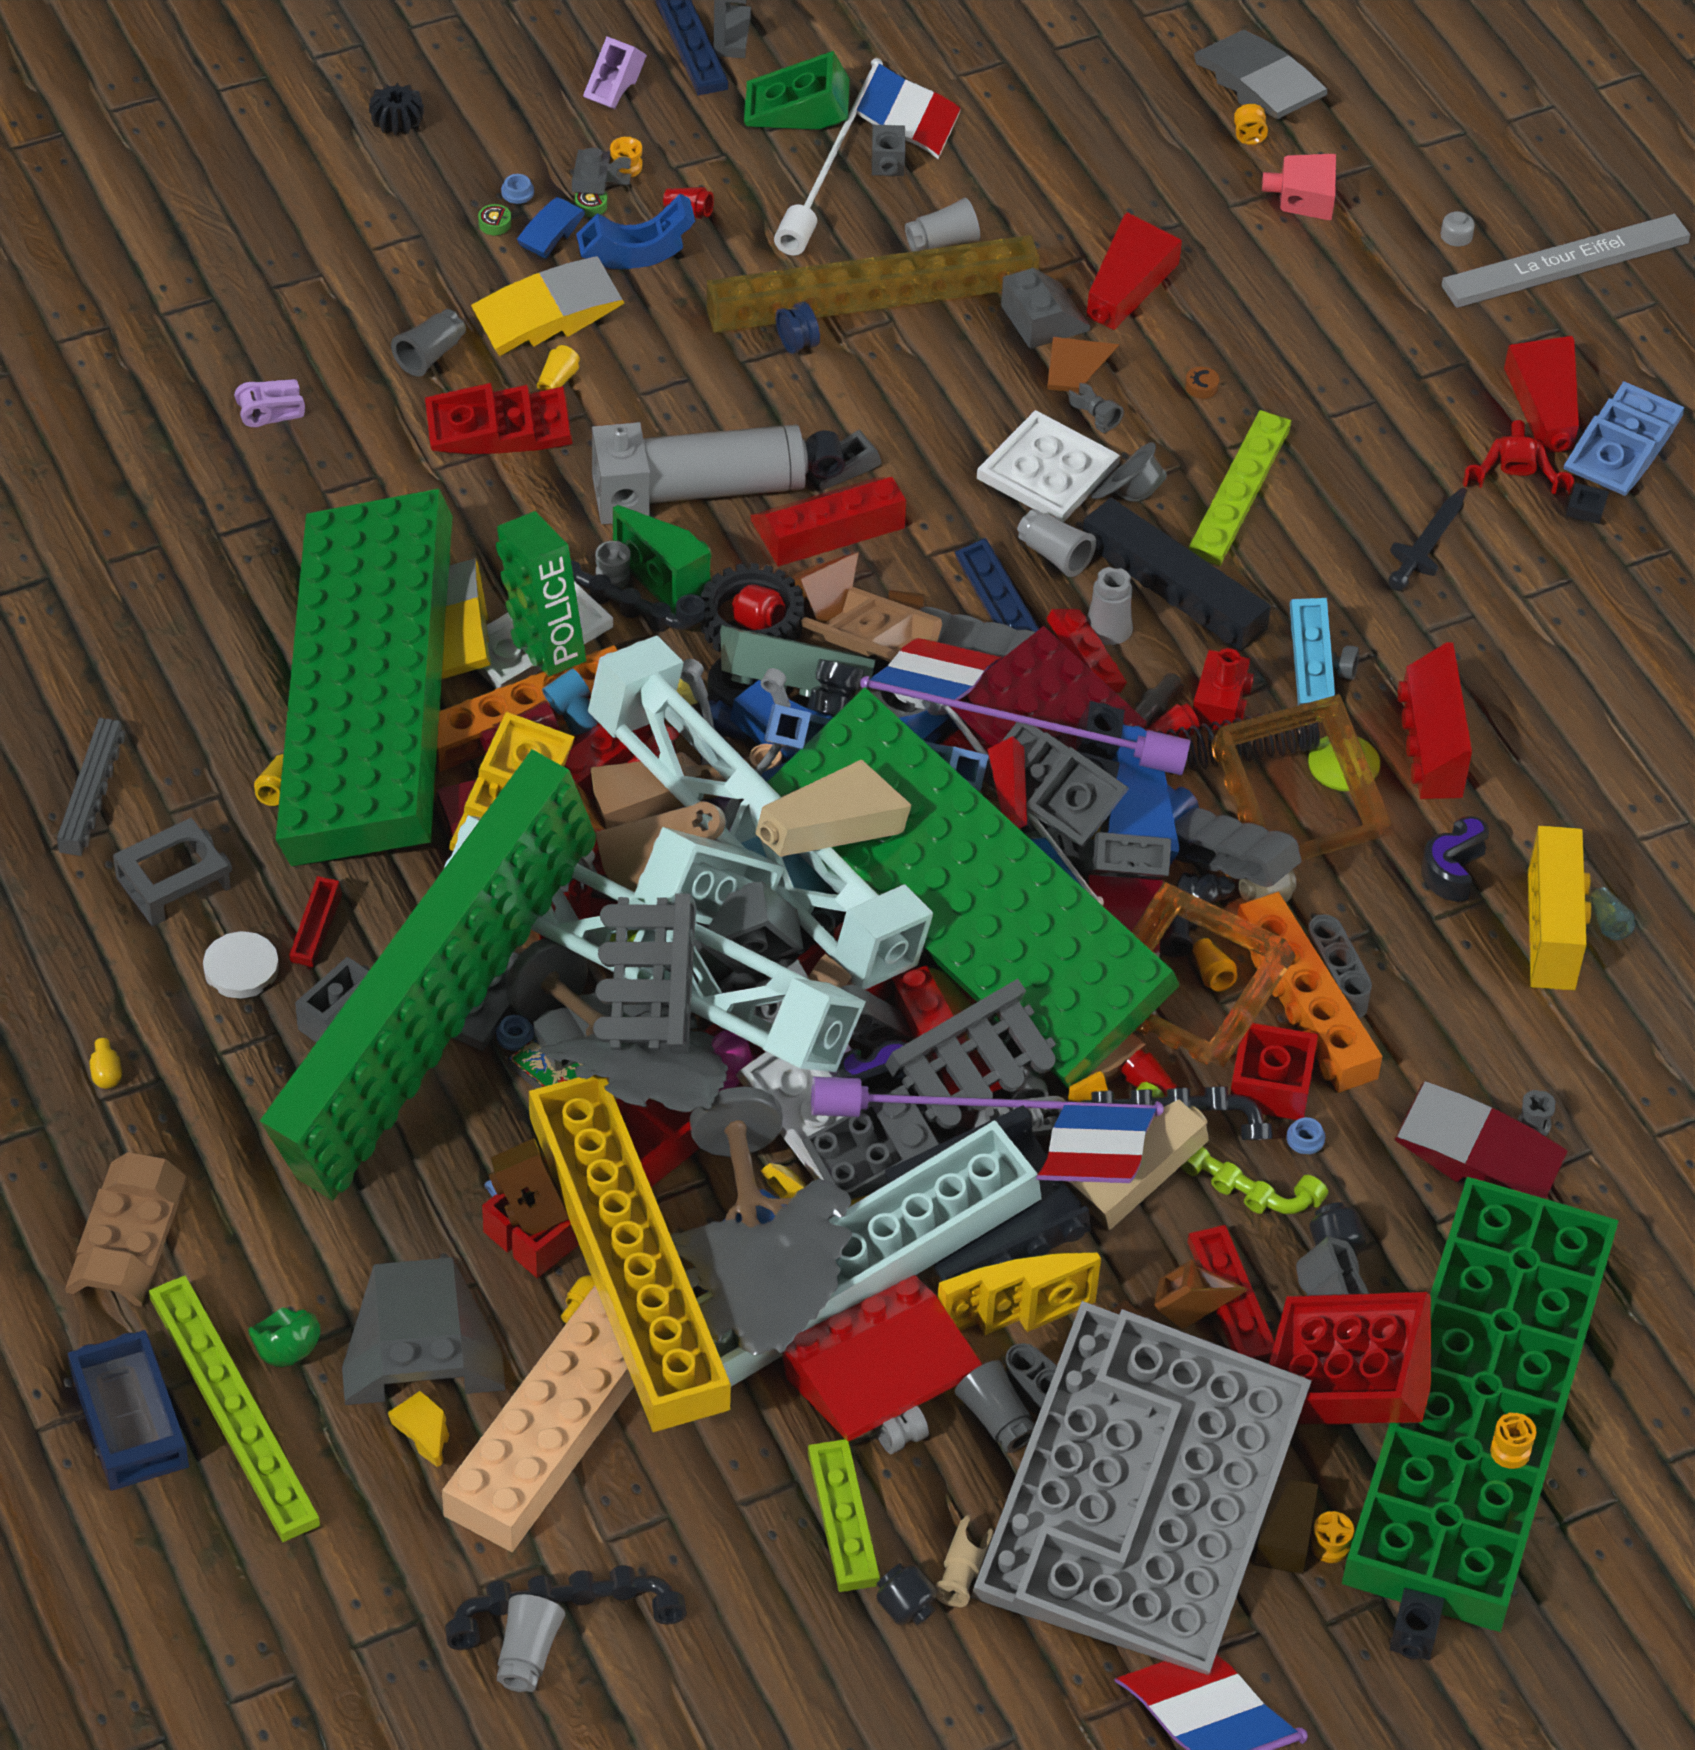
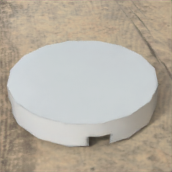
(240, 964)

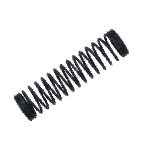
(1306, 742)

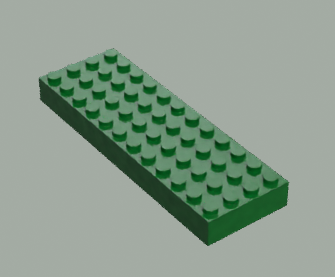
(366, 679)
(992, 893)
(431, 976)
(1503, 1341)

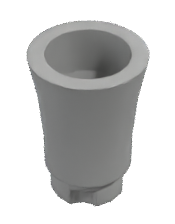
(944, 227)
(1058, 542)
(1111, 606)
(527, 1641)

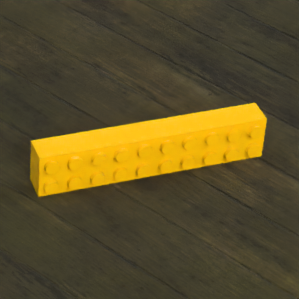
(629, 1253)

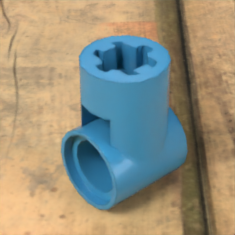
(569, 698)

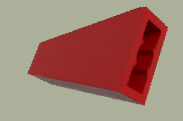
(1131, 270)
(1546, 389)

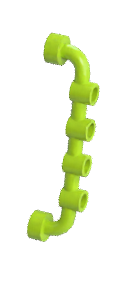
(1259, 1194)

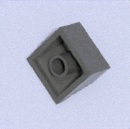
(1040, 308)
(758, 921)

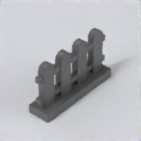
(656, 991)
(984, 1038)

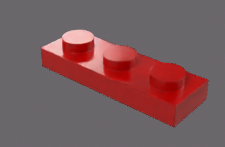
(1081, 639)

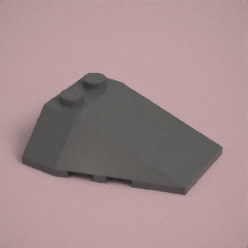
(419, 1327)

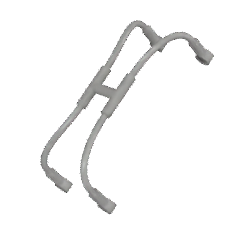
(691, 673)

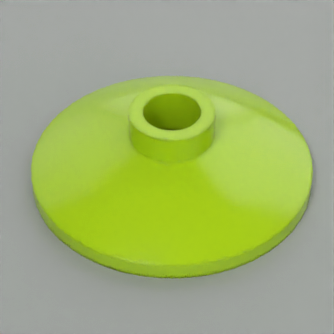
(1326, 768)

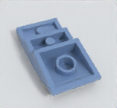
(1624, 438)

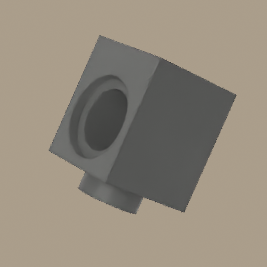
(888, 150)

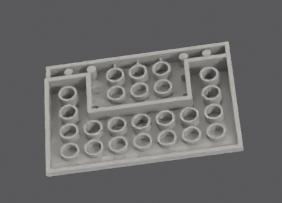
(1142, 1488)

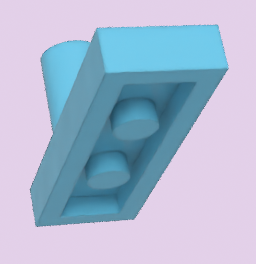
(1312, 649)

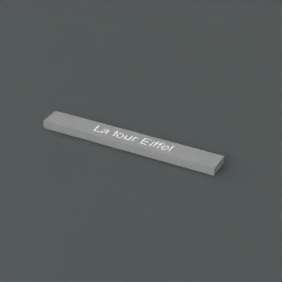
(1565, 260)

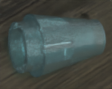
(1612, 915)

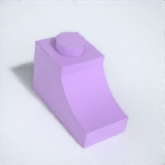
(614, 72)

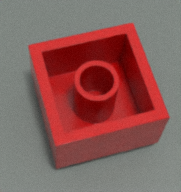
(1275, 1069)

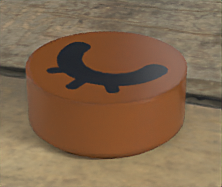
(1202, 382)

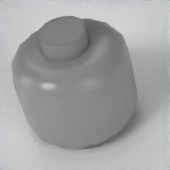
(1457, 228)

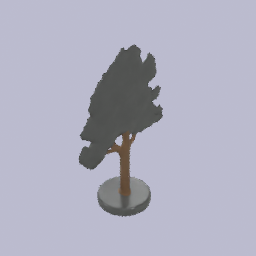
(553, 978)
(769, 1274)

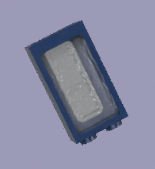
(128, 1410)

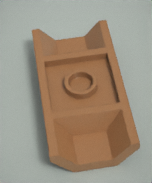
(875, 625)
(128, 1227)

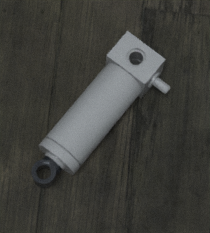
(704, 465)

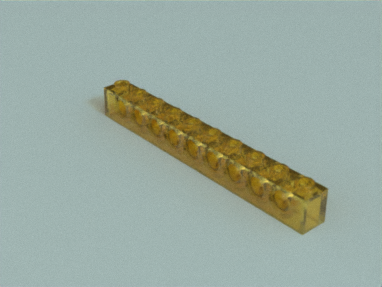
(869, 282)

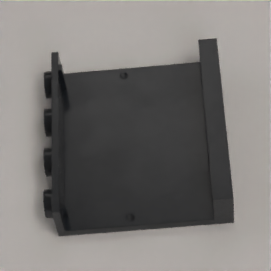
(1026, 1234)

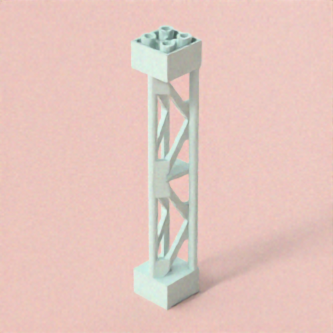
(639, 688)
(813, 1015)

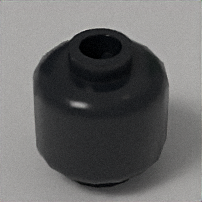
(1338, 1222)
(906, 1594)

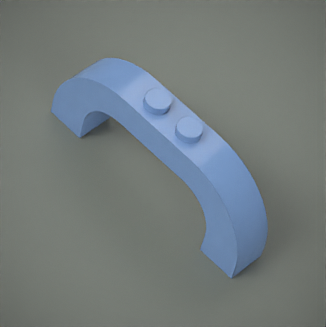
(797, 727)

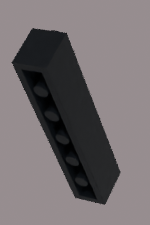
(1177, 574)

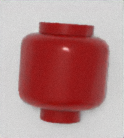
(758, 607)

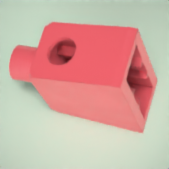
(1305, 185)

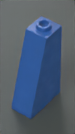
(1147, 804)

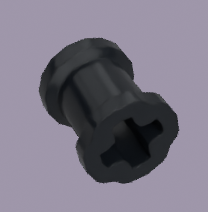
(1176, 938)

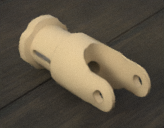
(962, 1566)

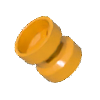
(1513, 1440)

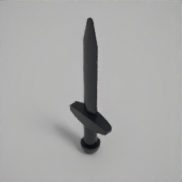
(1416, 556)

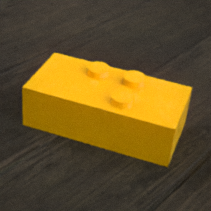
(1557, 908)

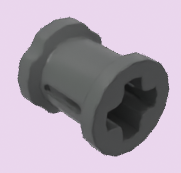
(1537, 1111)

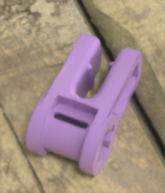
(271, 402)

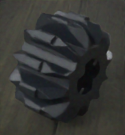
(396, 108)

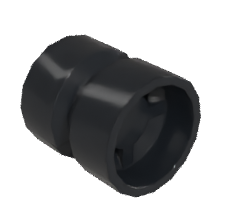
(835, 686)

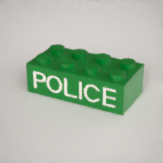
(541, 593)

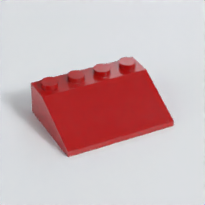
(1361, 1353)
(879, 1358)

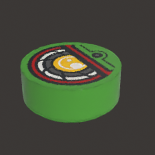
(591, 203)
(494, 219)

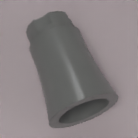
(427, 342)
(997, 1405)

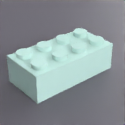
(701, 868)

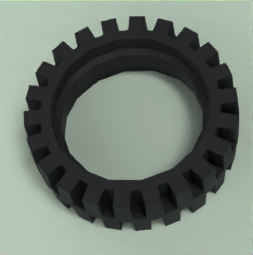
(731, 583)

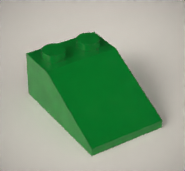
(799, 95)
(662, 555)

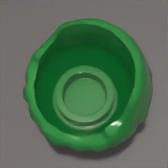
(285, 1336)

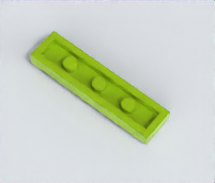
(843, 1515)

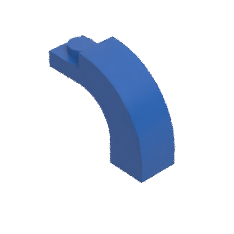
(639, 244)

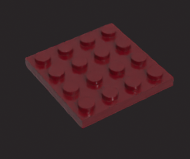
(1041, 683)

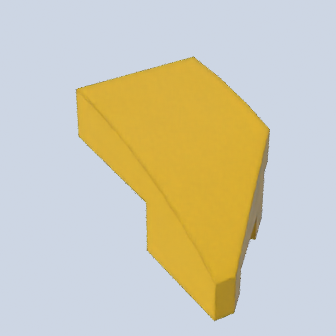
(782, 1180)
(424, 1424)

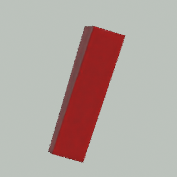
(1008, 771)
(316, 921)

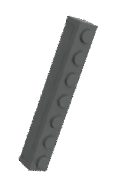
(90, 787)

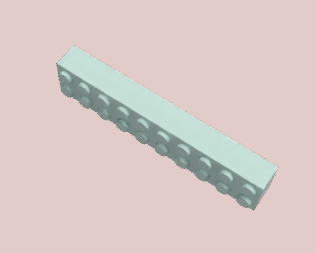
(914, 1226)

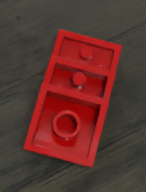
(499, 421)

